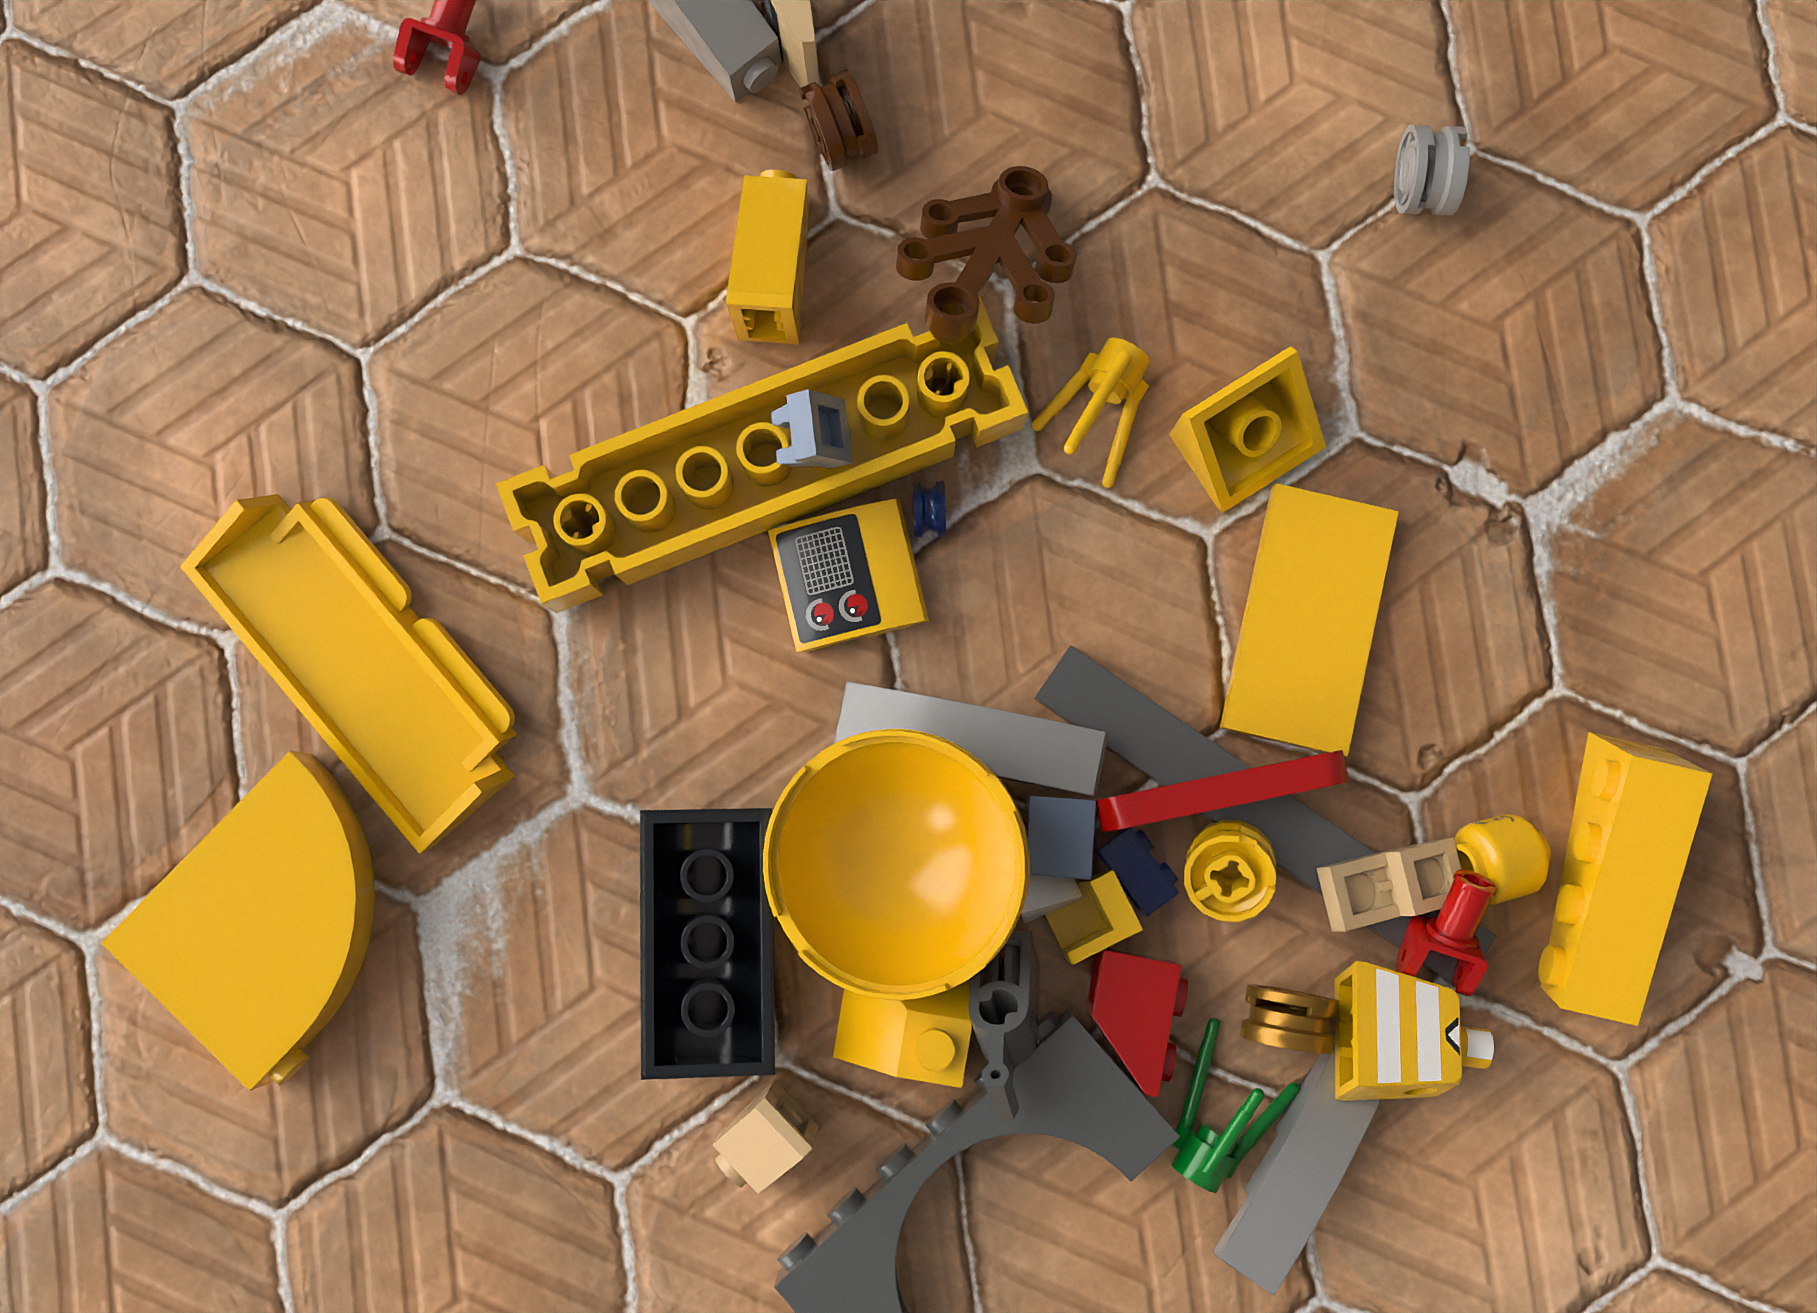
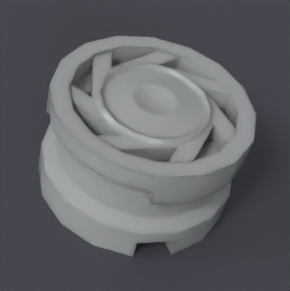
(1431, 170)

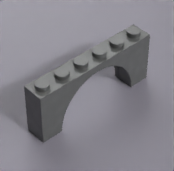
(1062, 1092)

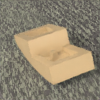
(1388, 884)

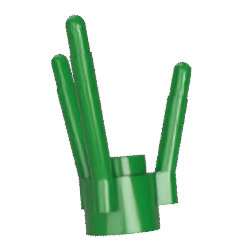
(1210, 1154)

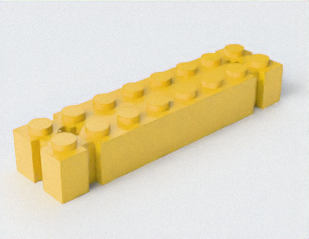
(714, 468)

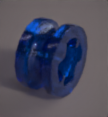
(929, 509)

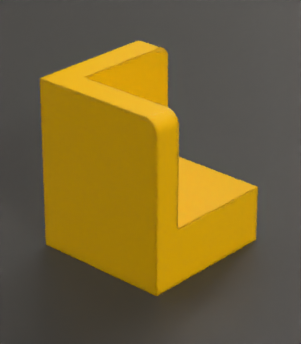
(1095, 920)

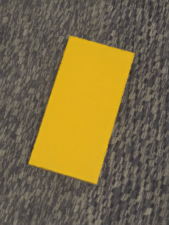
(1309, 620)

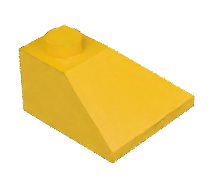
(909, 1037)

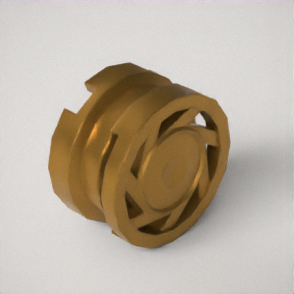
(1289, 1026)

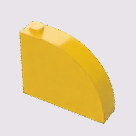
(260, 924)

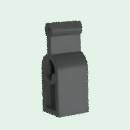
(1006, 1018)

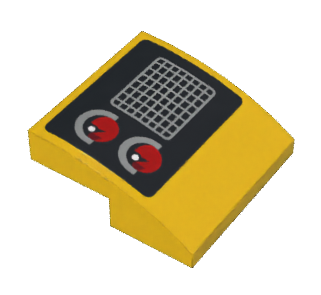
(848, 575)

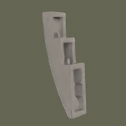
(1007, 742)
(1295, 1178)

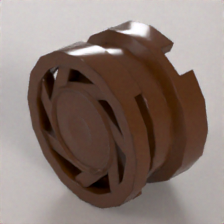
(837, 120)

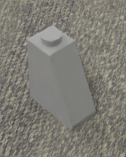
(727, 39)

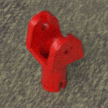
(446, 27)
(1452, 932)

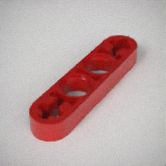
(1222, 791)

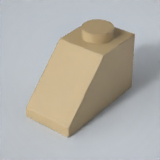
(765, 1139)

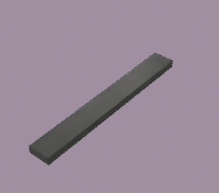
(1176, 753)

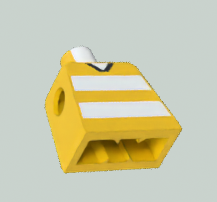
(1400, 1036)

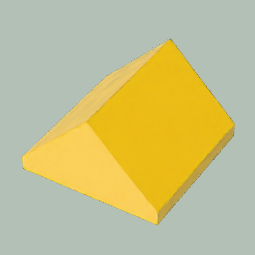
(1251, 431)

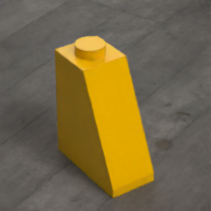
(769, 258)

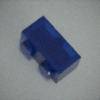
(1140, 875)

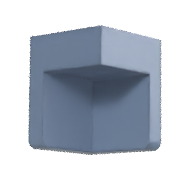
(1060, 836)

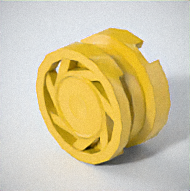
(1230, 871)

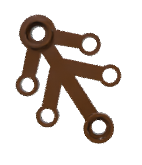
(1015, 200)

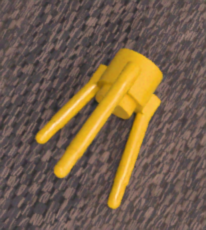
(1114, 376)

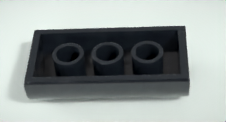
(705, 945)

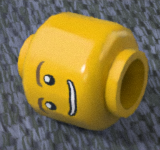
(1507, 853)

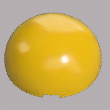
(896, 864)

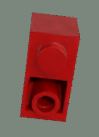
(1133, 1008)

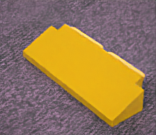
(357, 660)

